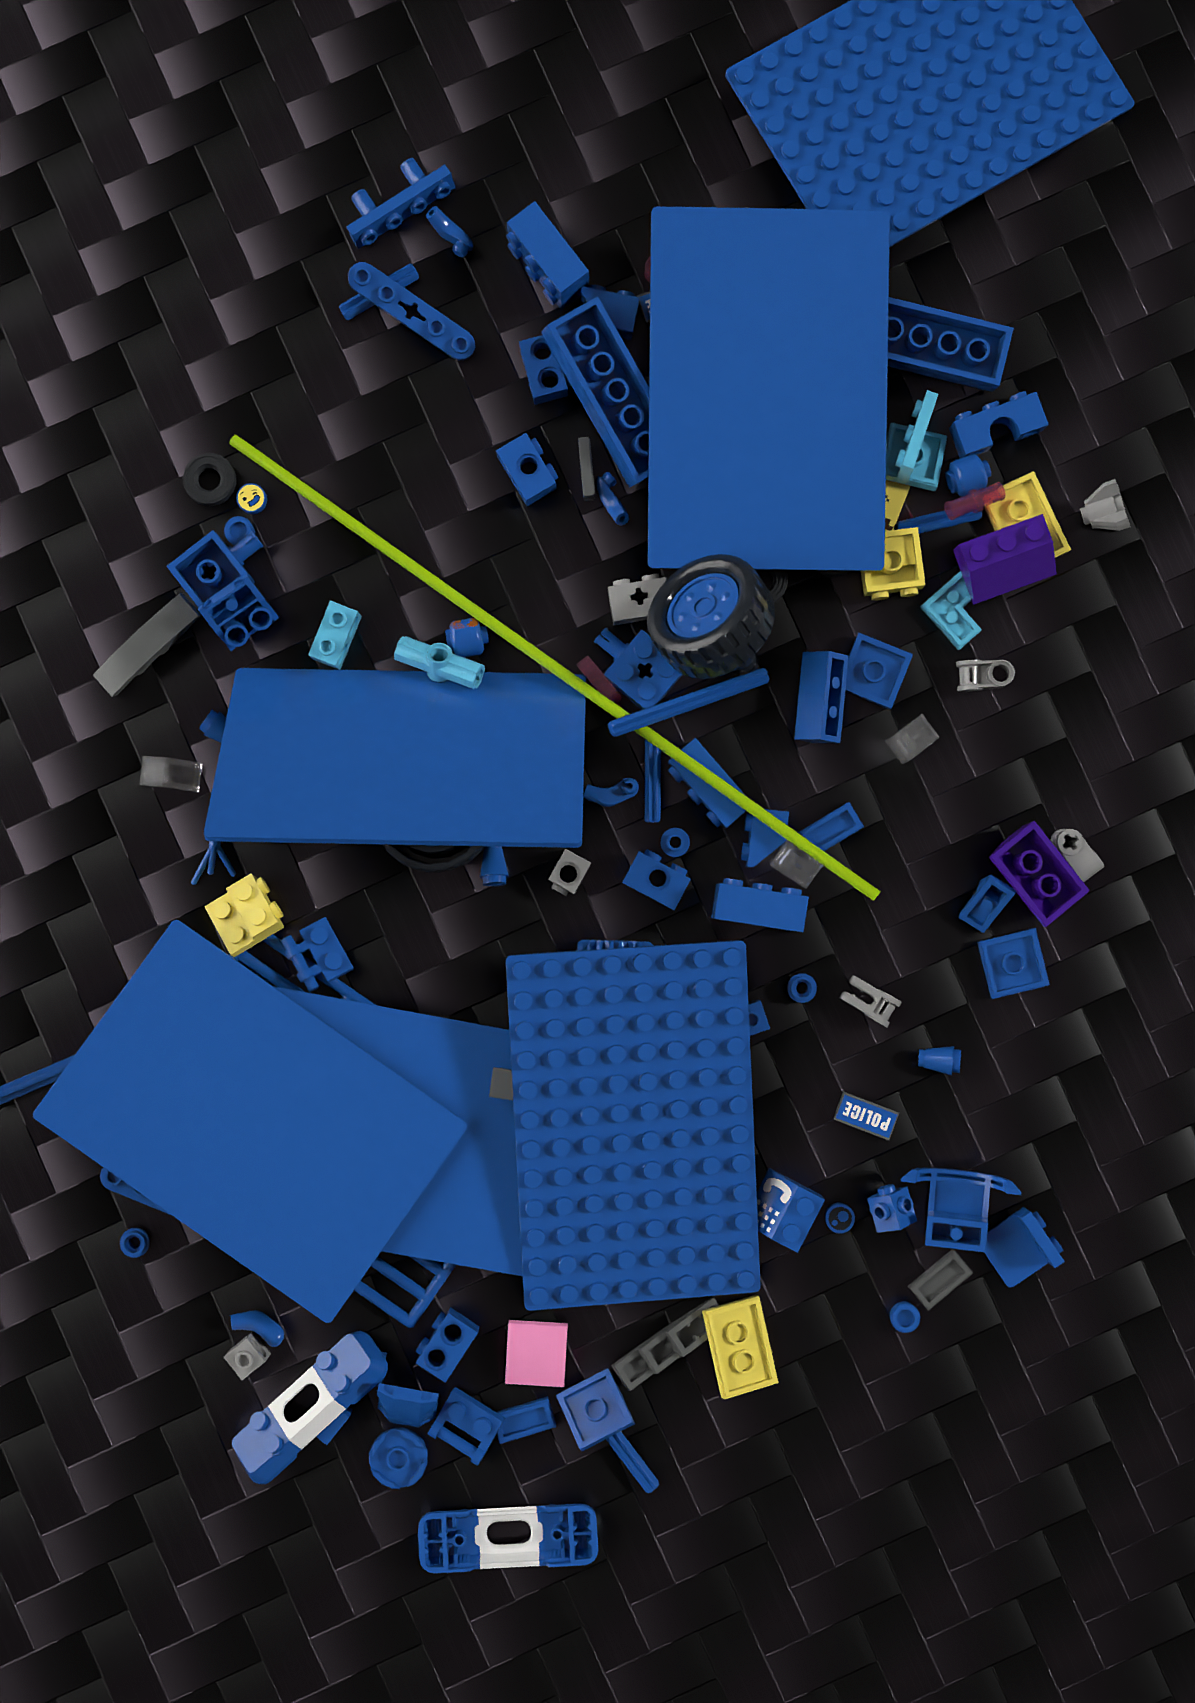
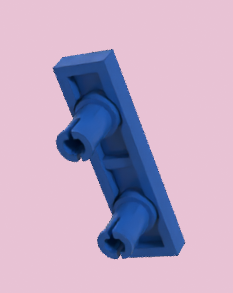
(395, 210)

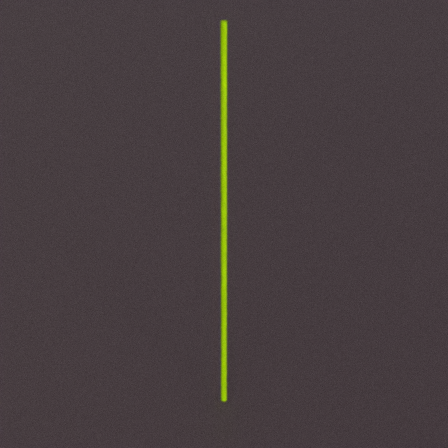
(553, 666)

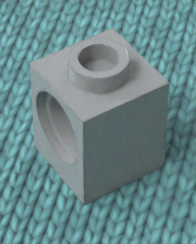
(578, 863)
(247, 1355)

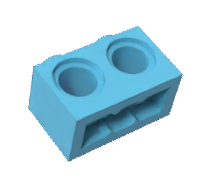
(335, 635)

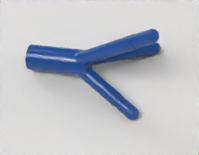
(210, 856)

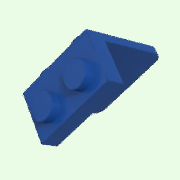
(1021, 1247)

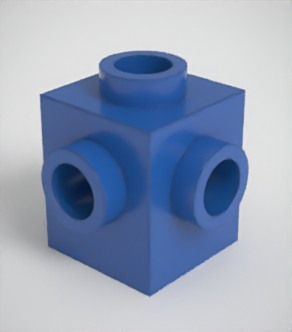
(892, 1208)

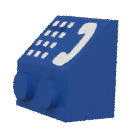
(786, 1209)

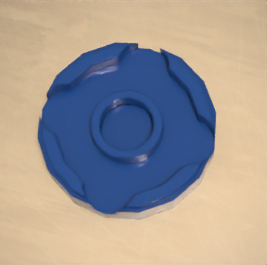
(398, 1458)

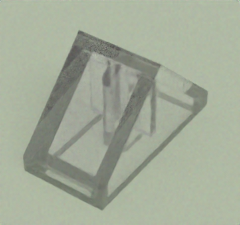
(912, 739)
(170, 773)
(795, 864)

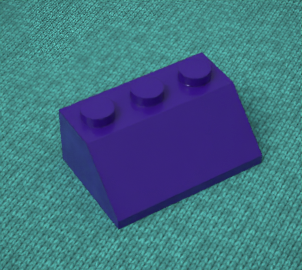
(1007, 559)
(1038, 873)

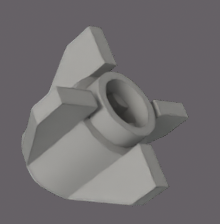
(1105, 508)

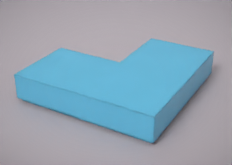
(947, 612)

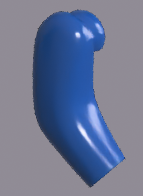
(450, 231)
(609, 499)
(614, 795)
(260, 1324)

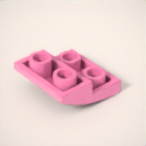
(536, 1353)

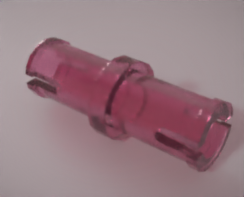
(974, 501)

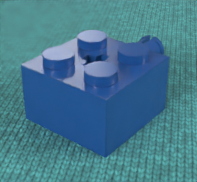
(212, 553)
(625, 673)

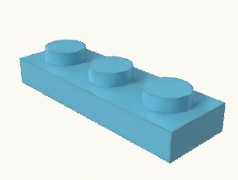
(915, 435)

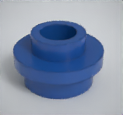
(665, 842)
(811, 988)
(126, 1246)

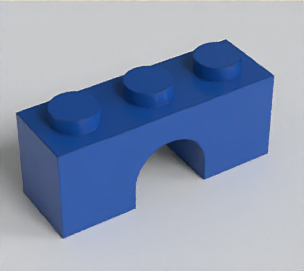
(1021, 415)

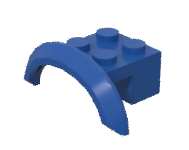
(958, 1206)

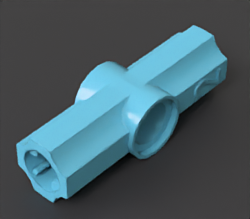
(439, 662)

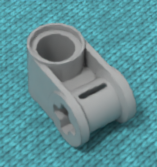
(981, 675)
(1079, 854)

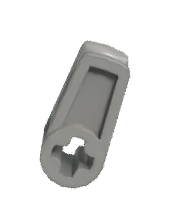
(879, 998)

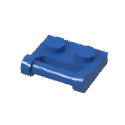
(470, 1417)

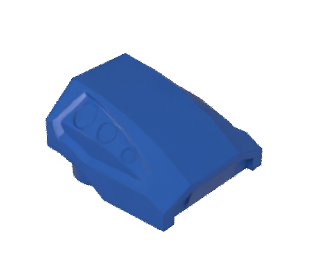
(238, 612)
(407, 1405)

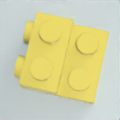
(902, 567)
(245, 914)

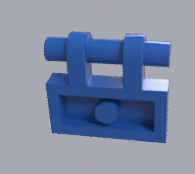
(325, 950)

